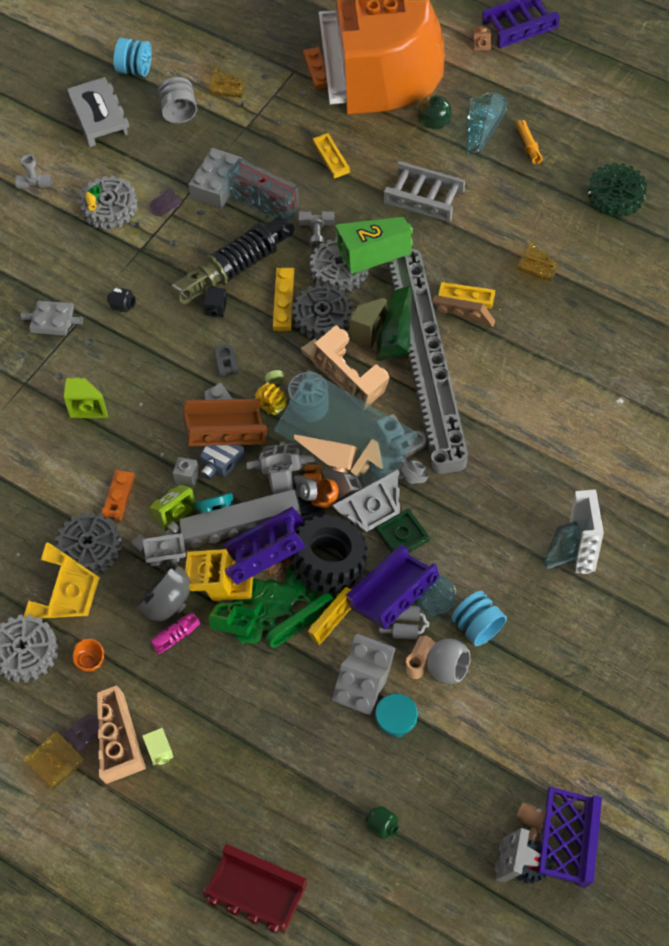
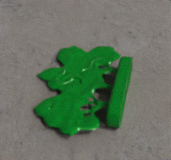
(276, 603)

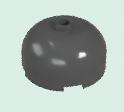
(166, 595)

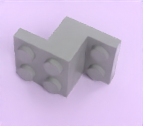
(363, 674)

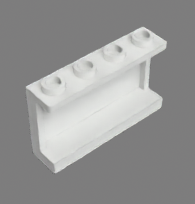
(587, 515)

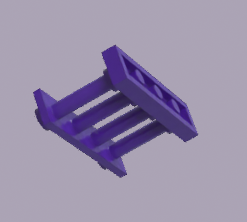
(523, 31)
(259, 536)

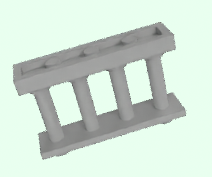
(419, 204)

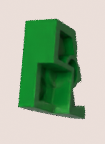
(235, 617)

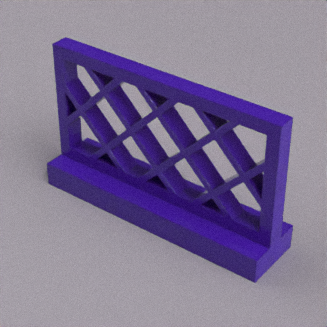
(587, 842)

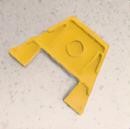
(72, 590)

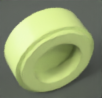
(275, 377)

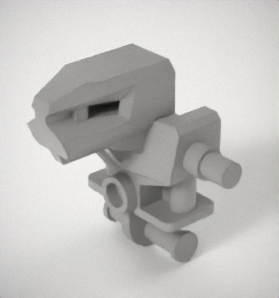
(279, 463)

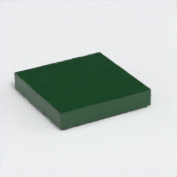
(402, 530)

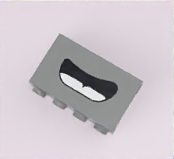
(97, 109)

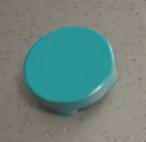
(206, 505)
(396, 715)

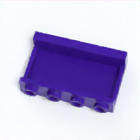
(392, 587)

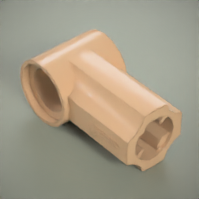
(419, 657)

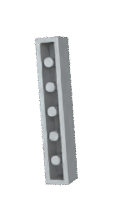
(234, 519)

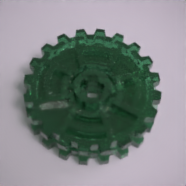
(617, 189)

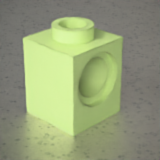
(158, 747)

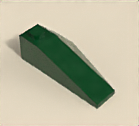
(395, 332)

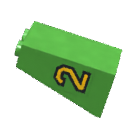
(373, 242)

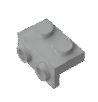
(164, 548)

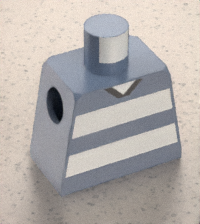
(220, 459)

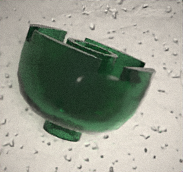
(434, 111)

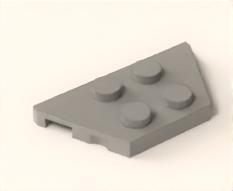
(372, 503)

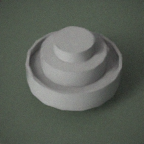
(414, 472)

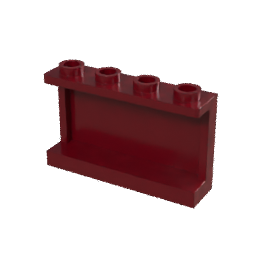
(255, 889)

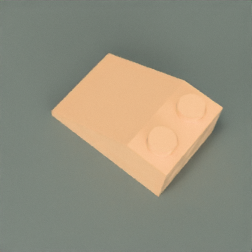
(334, 454)

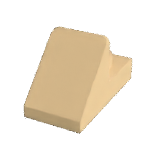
(370, 454)

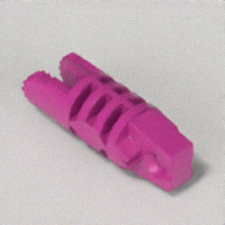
(173, 634)

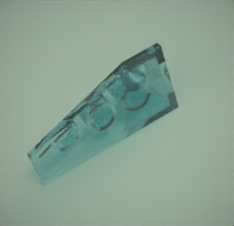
(484, 115)

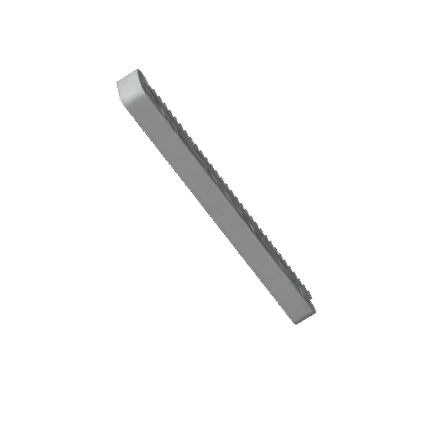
(434, 395)

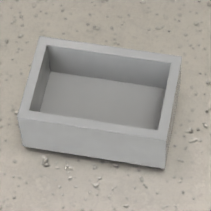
(211, 179)

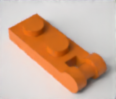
(118, 495)

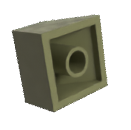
(367, 322)

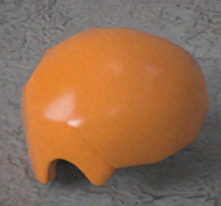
(326, 493)
(88, 655)

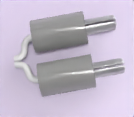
(407, 631)

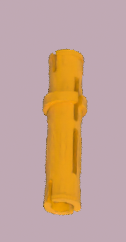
(530, 144)

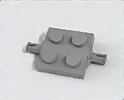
(52, 318)

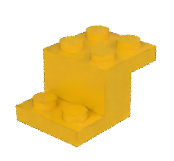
(208, 573)

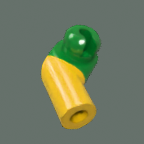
(91, 195)

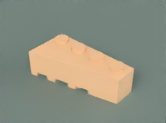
(117, 738)

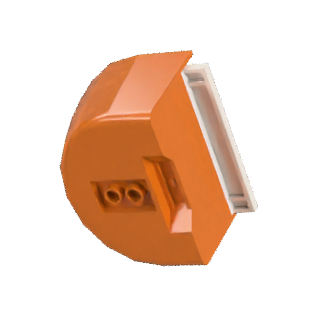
(381, 53)

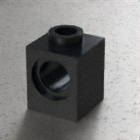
(215, 302)

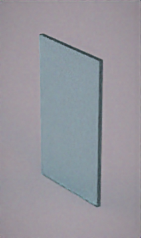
(337, 416)

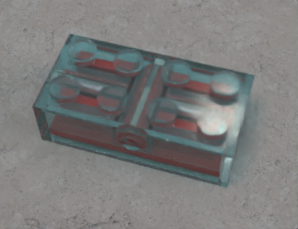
(263, 190)

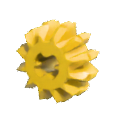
(271, 398)

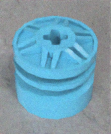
(132, 56)
(479, 618)

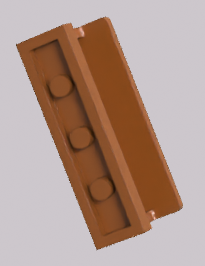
(224, 422)

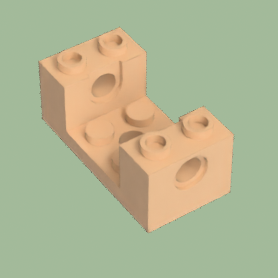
(328, 357)

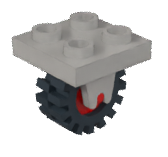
(520, 858)

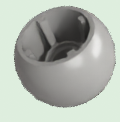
(448, 661)

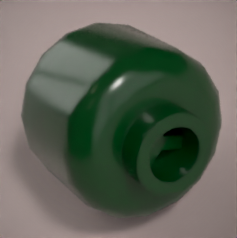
(382, 822)

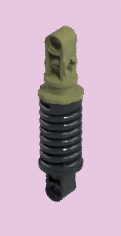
(233, 258)

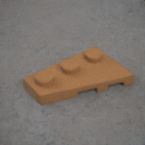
(466, 309)

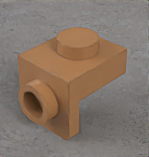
(482, 38)

